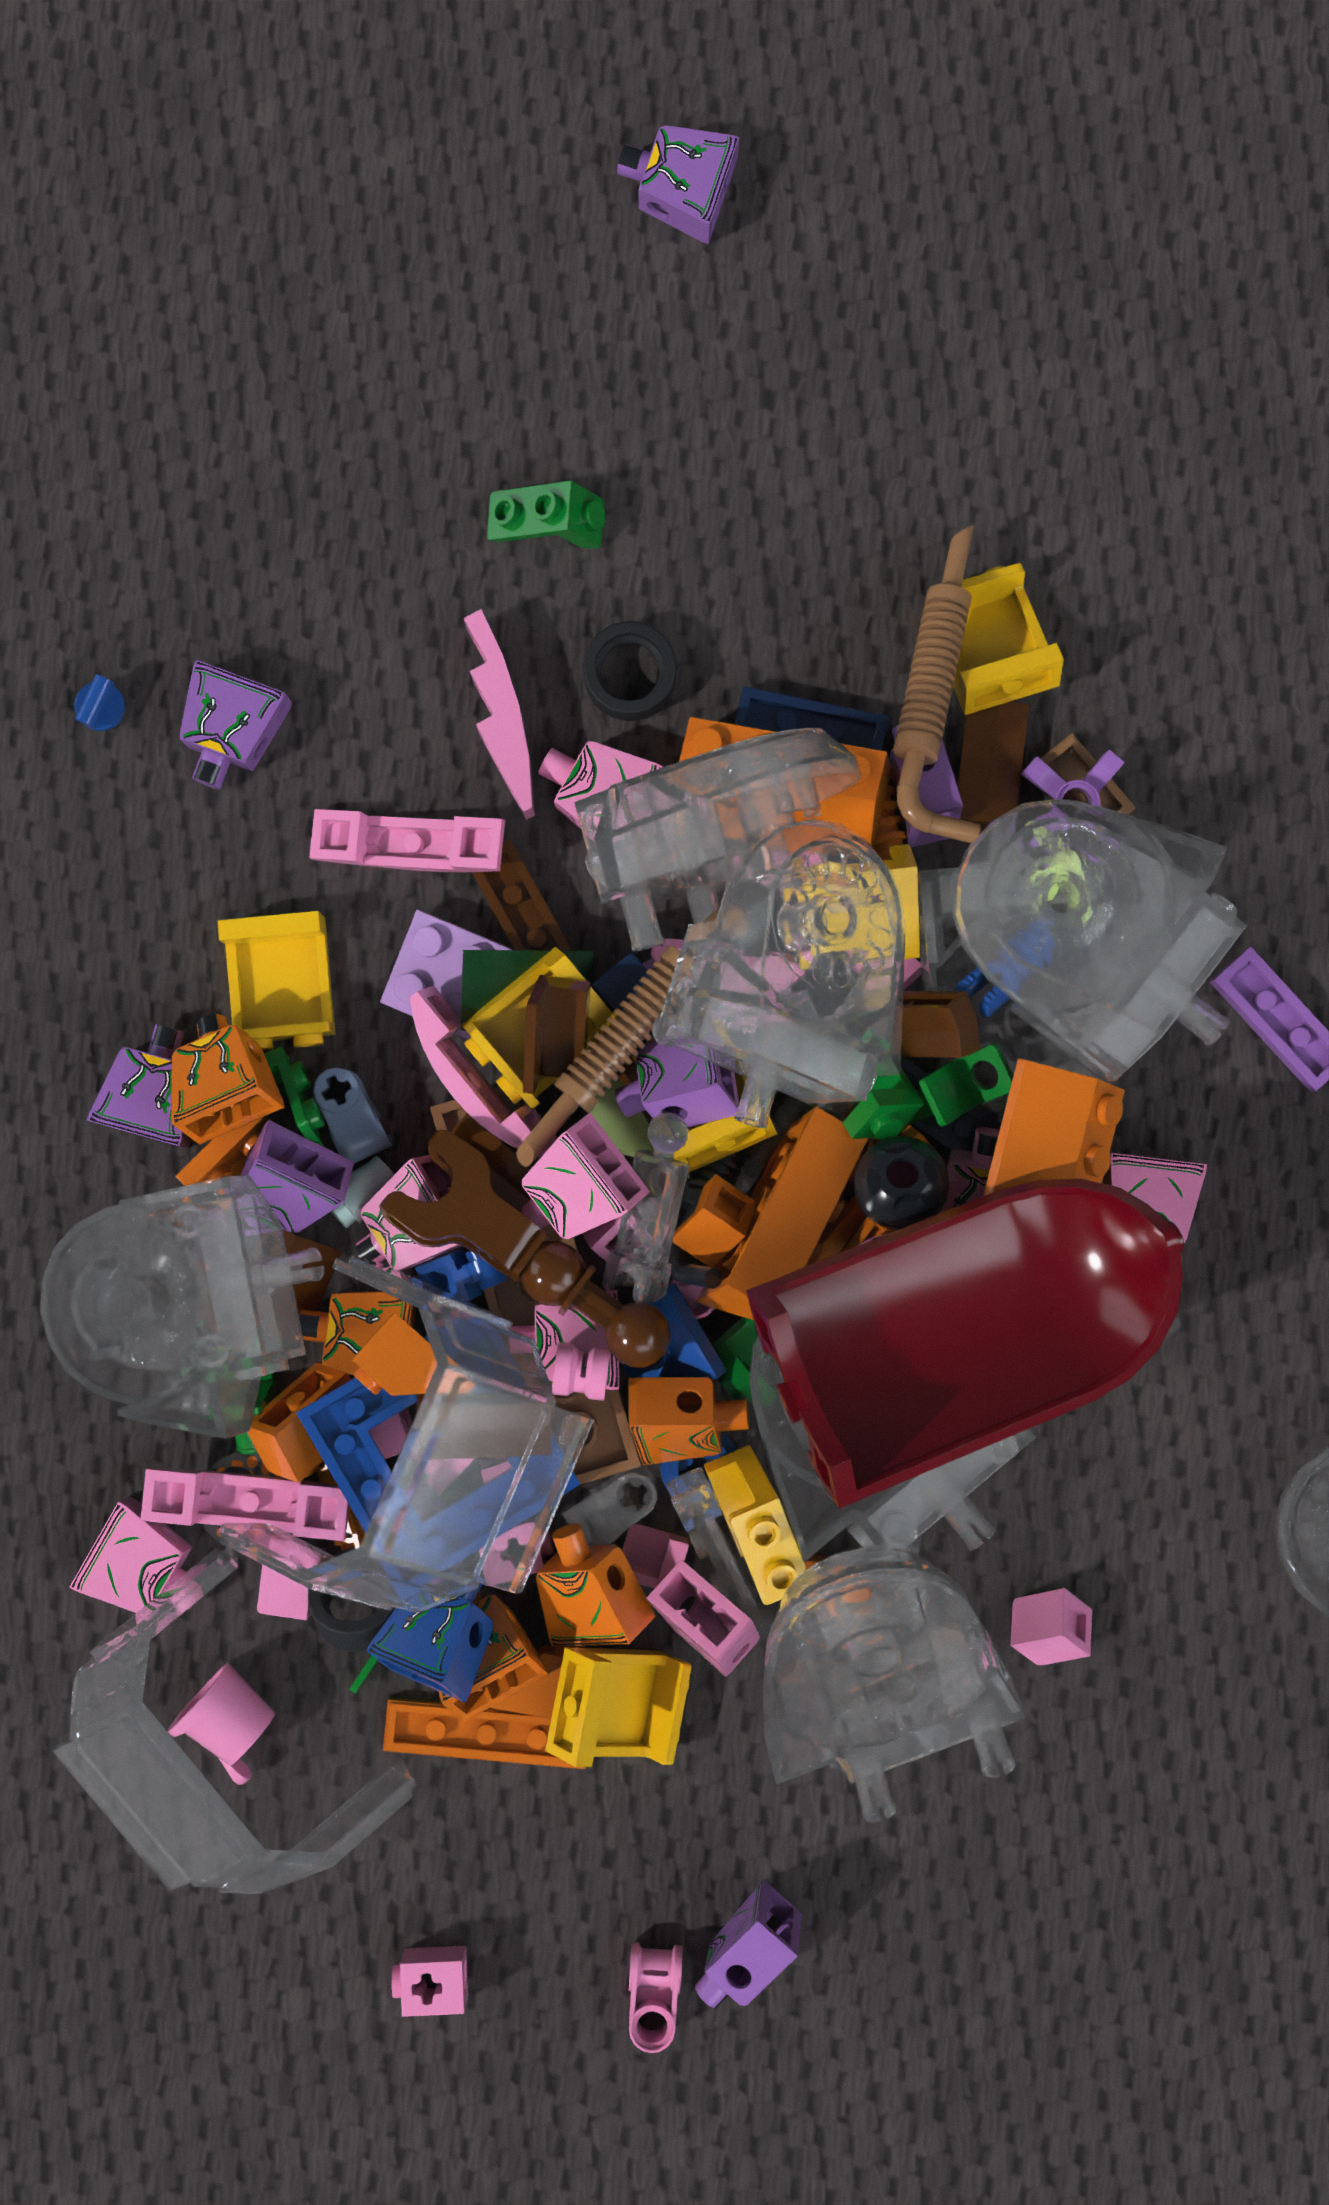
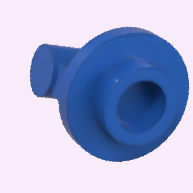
(99, 705)

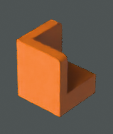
(717, 1223)

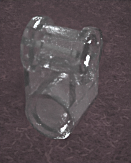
(605, 1510)

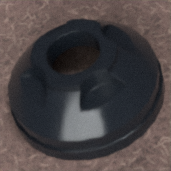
(894, 1206)

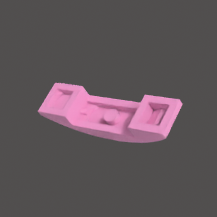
(407, 843)
(435, 1025)
(229, 1497)

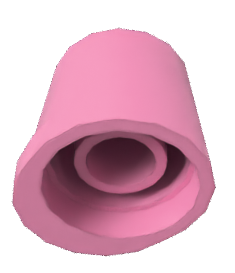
(225, 1720)

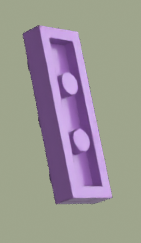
(1277, 1017)

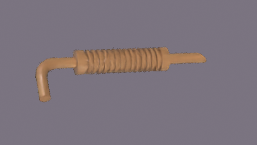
(930, 693)
(606, 1054)

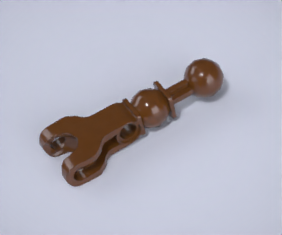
(518, 1248)

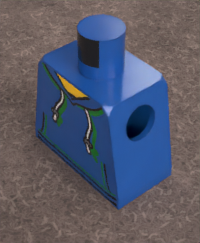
(436, 1645)

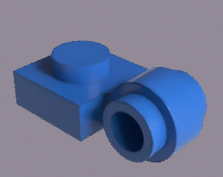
(458, 1276)

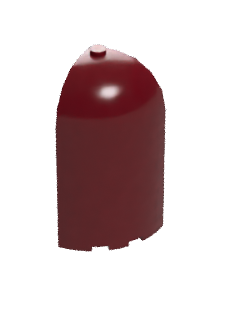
(968, 1327)

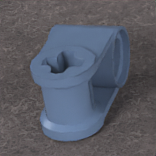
(355, 1123)

